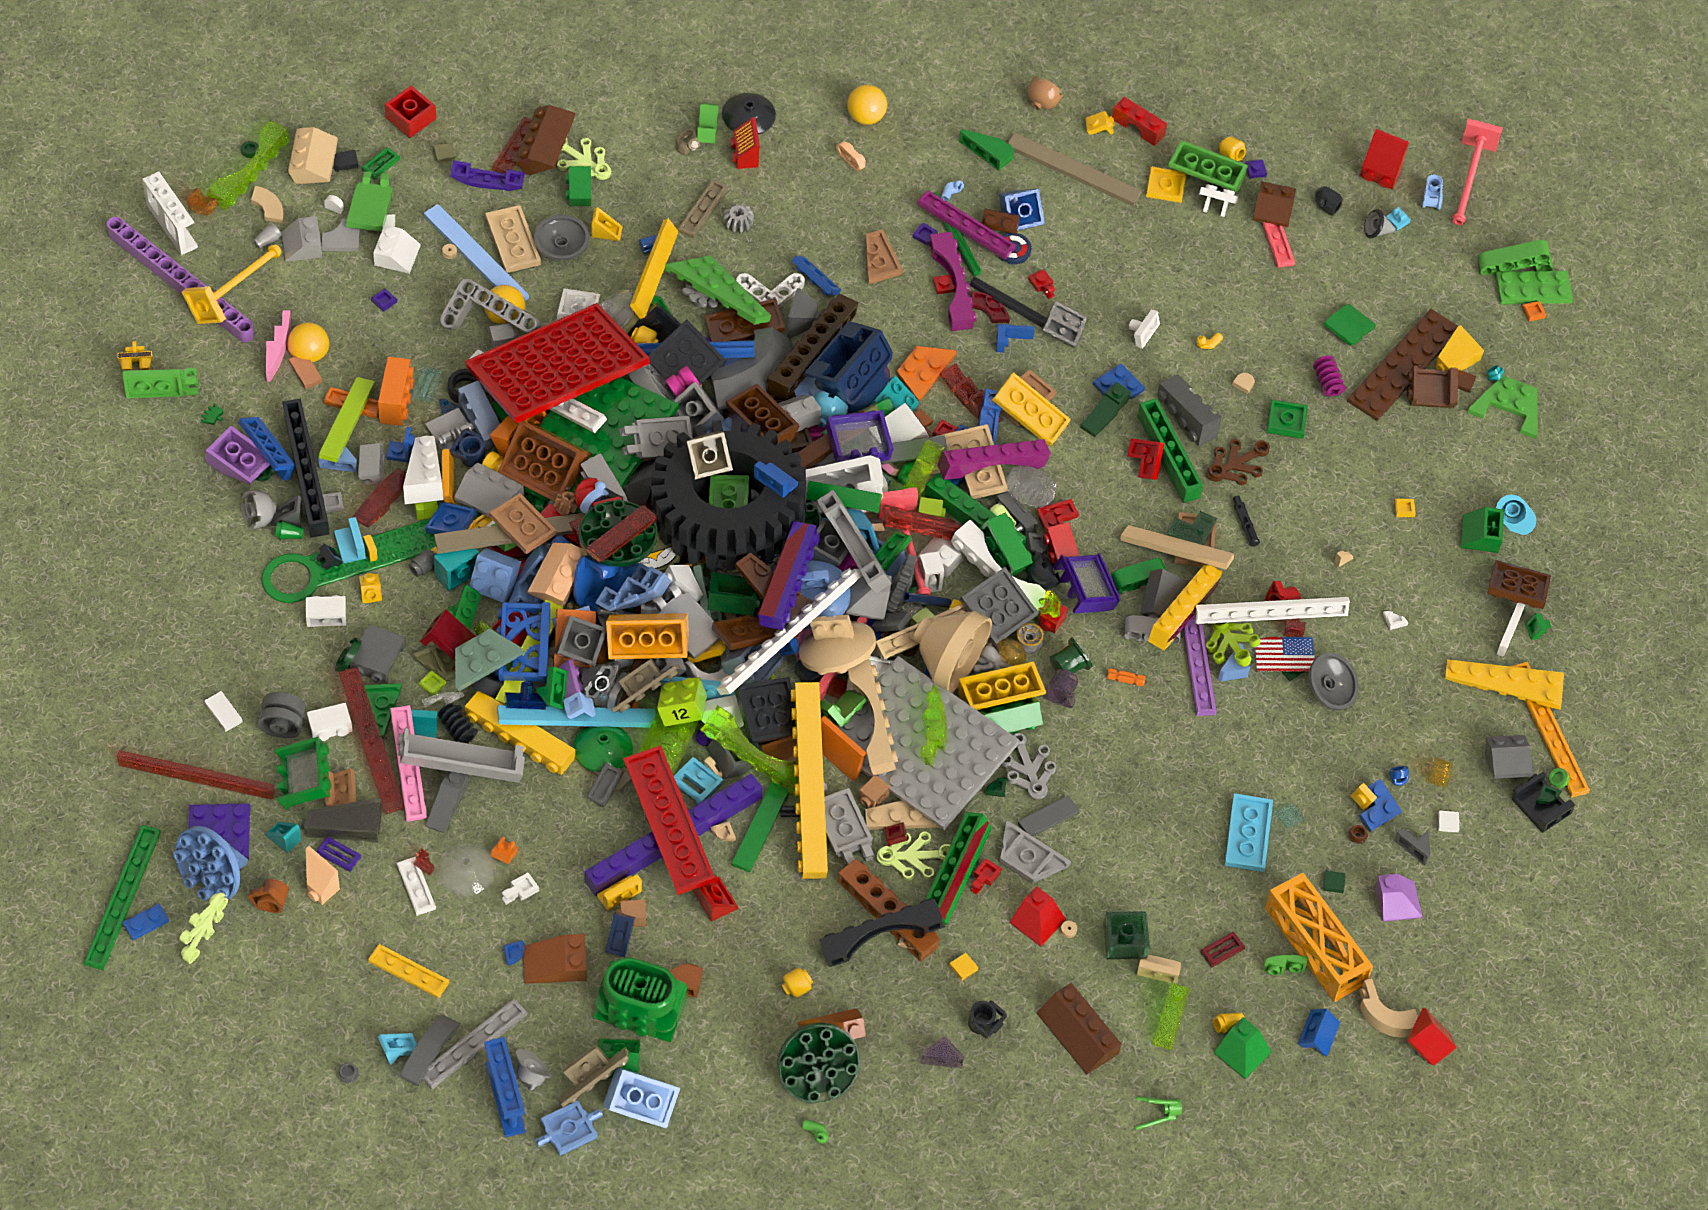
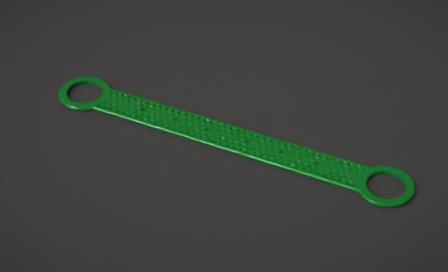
(391, 547)

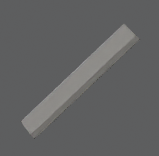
(474, 1043)

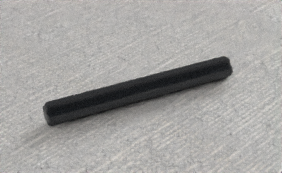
(1008, 301)

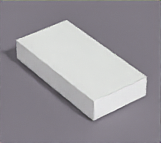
(223, 711)

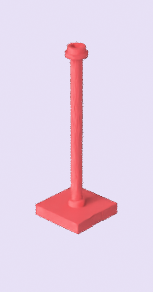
(1481, 136)
(907, 500)

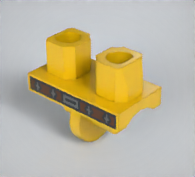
(135, 354)

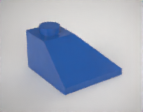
(1023, 203)

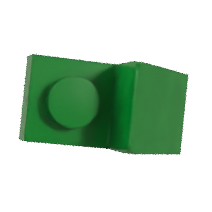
(555, 688)

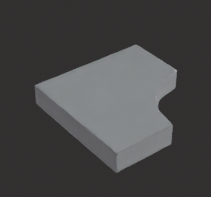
(341, 238)

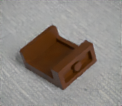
(1433, 387)

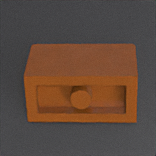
(781, 749)

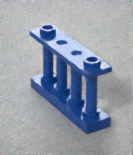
(505, 1087)

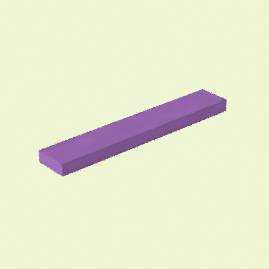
(1199, 669)

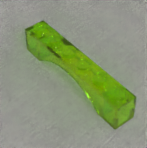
(228, 188)
(724, 729)

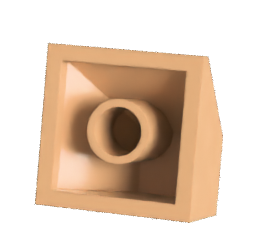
(321, 877)

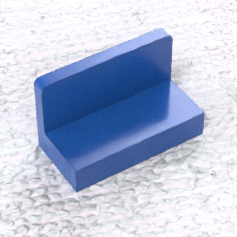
(774, 478)
(1319, 1031)

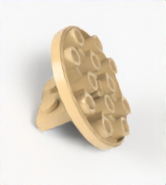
(836, 644)

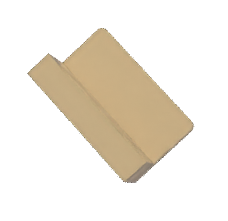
(1159, 969)

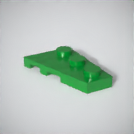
(381, 699)

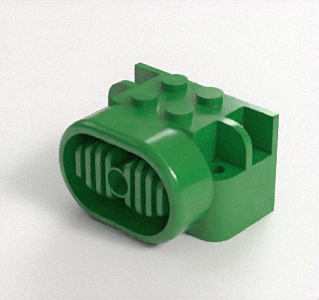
(641, 998)

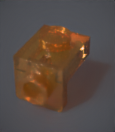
(201, 204)

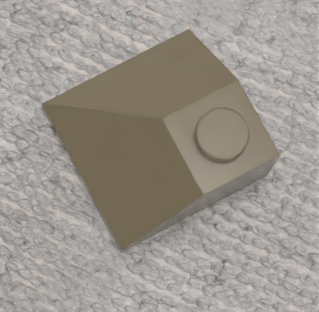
(709, 454)

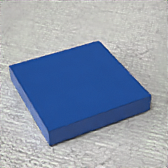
(450, 518)

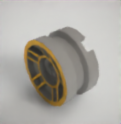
(1033, 631)

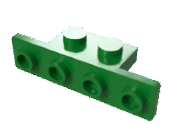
(466, 607)

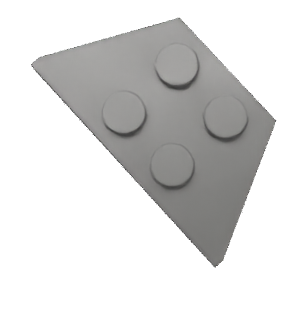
(1029, 856)

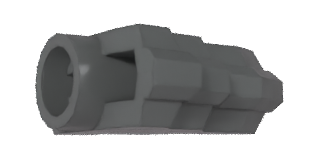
(595, 679)

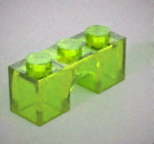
(924, 466)

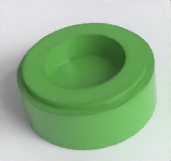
(1559, 778)

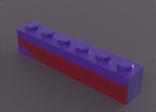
(788, 575)

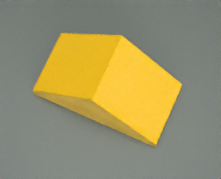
(605, 227)

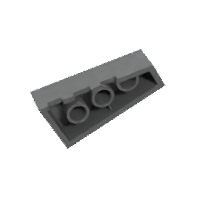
(1189, 410)

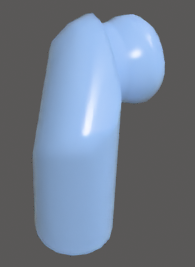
(952, 188)

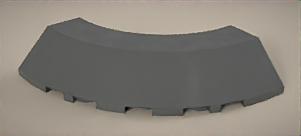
(739, 376)

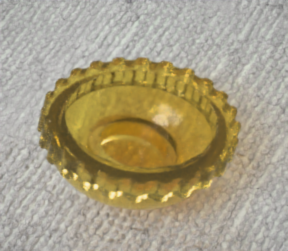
(1012, 652)

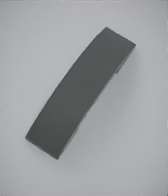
(428, 1048)

